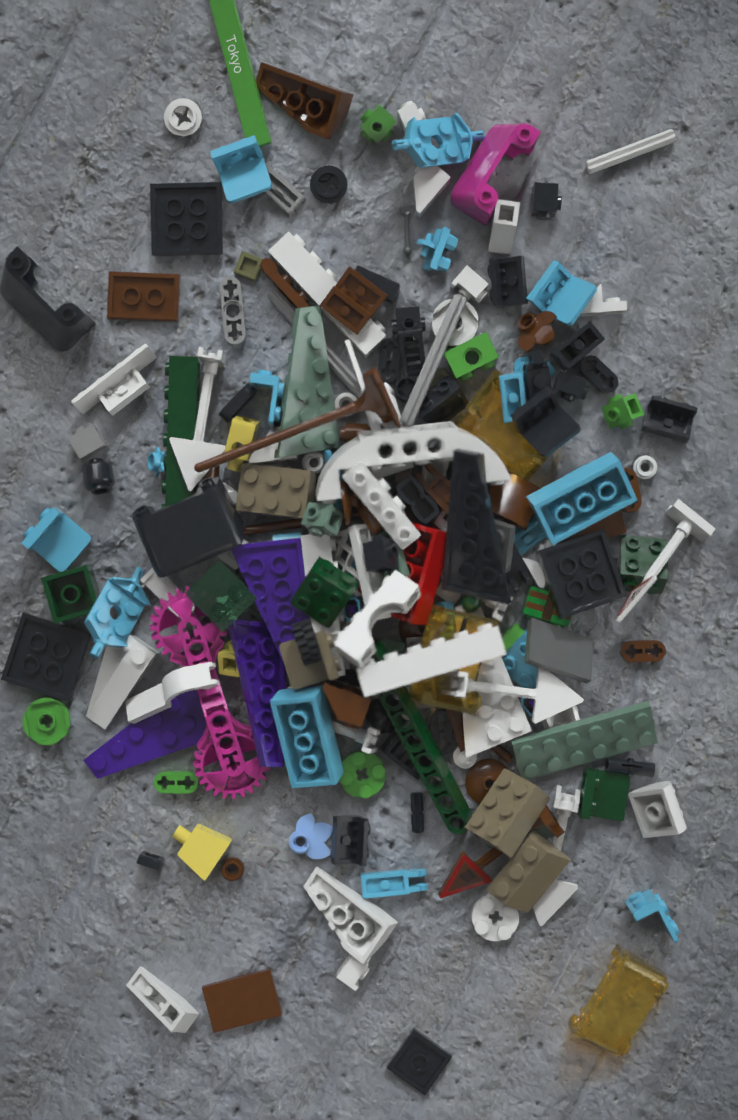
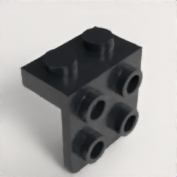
(544, 423)

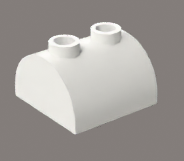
(657, 810)

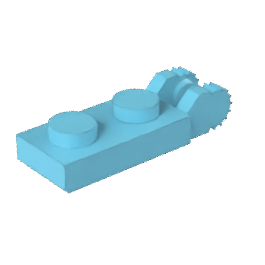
(391, 883)

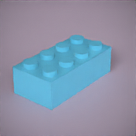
(582, 498)
(307, 737)

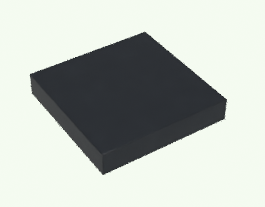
(419, 1061)

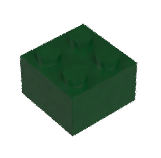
(71, 593)

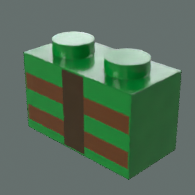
(540, 605)

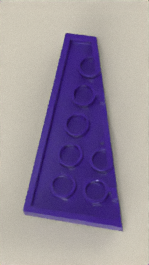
(274, 575)
(261, 677)
(152, 737)

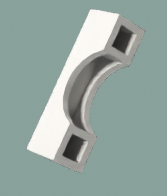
(395, 595)

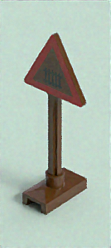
(470, 874)

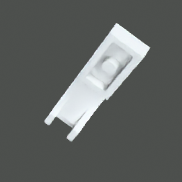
(176, 682)

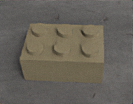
(275, 490)
(507, 812)

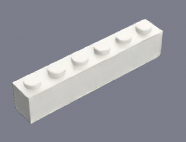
(316, 283)
(313, 548)
(432, 660)

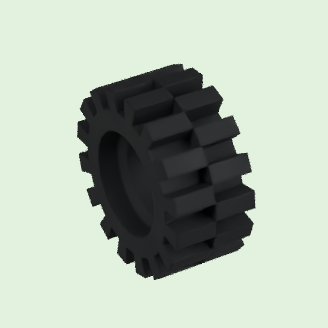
(307, 642)

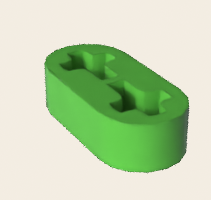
(512, 635)
(176, 776)

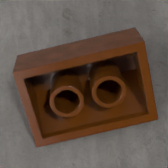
(347, 703)

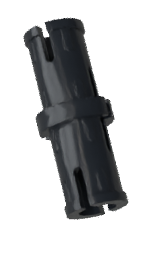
(630, 767)

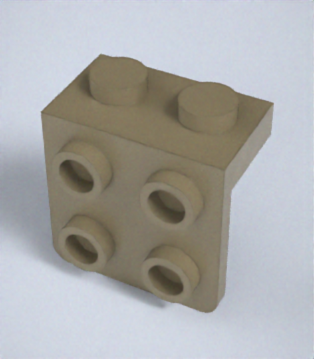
(306, 675)

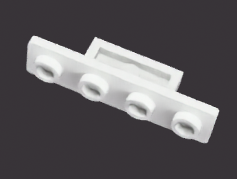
(118, 385)
(382, 504)

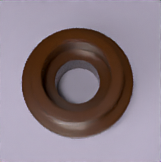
(230, 876)

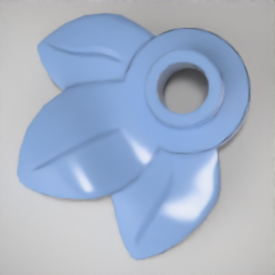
(314, 835)

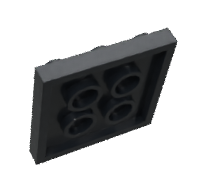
(186, 219)
(581, 574)
(46, 656)

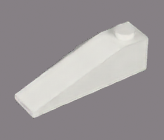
(118, 677)
(355, 919)

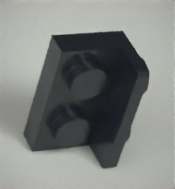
(442, 402)

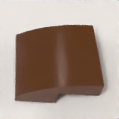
(353, 300)
(510, 501)

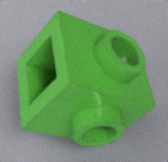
(380, 115)
(622, 411)

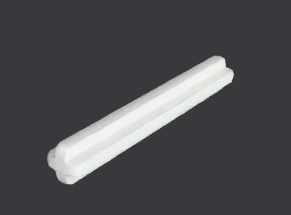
(630, 151)

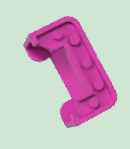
(471, 192)

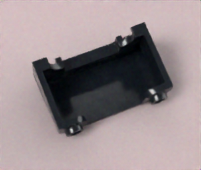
(59, 327)
(190, 528)

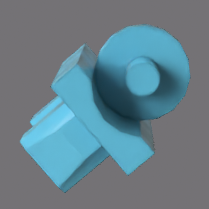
(433, 248)

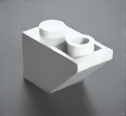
(503, 227)

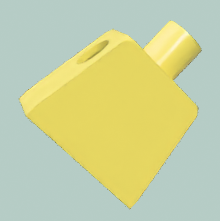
(243, 431)
(201, 848)

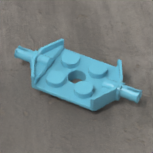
(452, 137)
(128, 599)

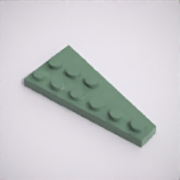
(307, 387)

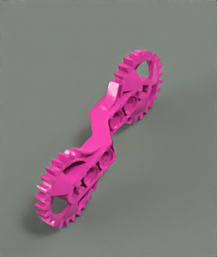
(211, 700)

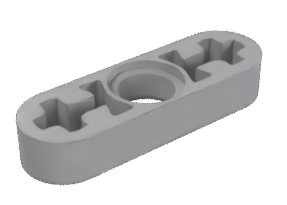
(241, 317)

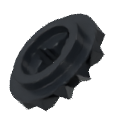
(323, 174)

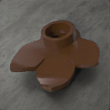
(536, 329)

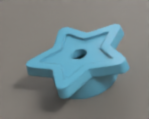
(155, 461)

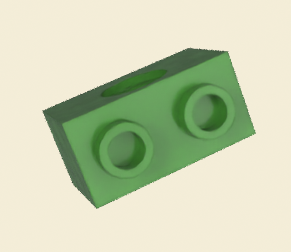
(481, 347)

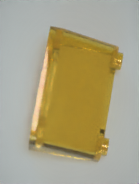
(485, 420)
(445, 623)
(619, 1003)

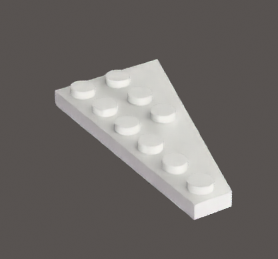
(499, 715)

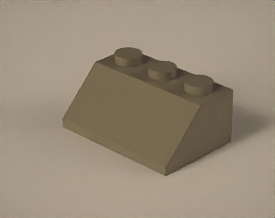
(528, 873)

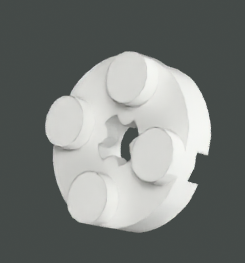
(467, 327)
(483, 924)

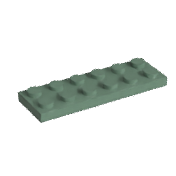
(584, 740)

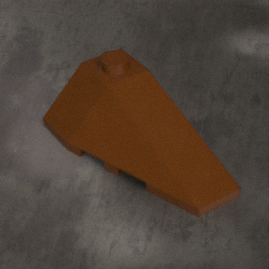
(309, 102)

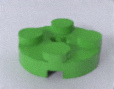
(36, 712)
(365, 787)

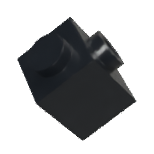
(545, 200)
(380, 555)

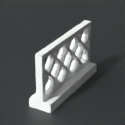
(369, 581)

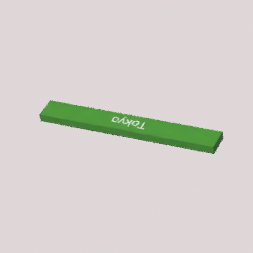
(240, 70)

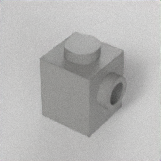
(86, 442)

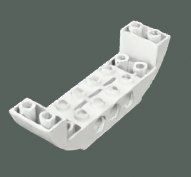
(367, 444)

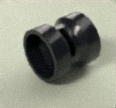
(406, 385)

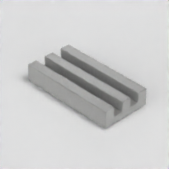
(294, 204)

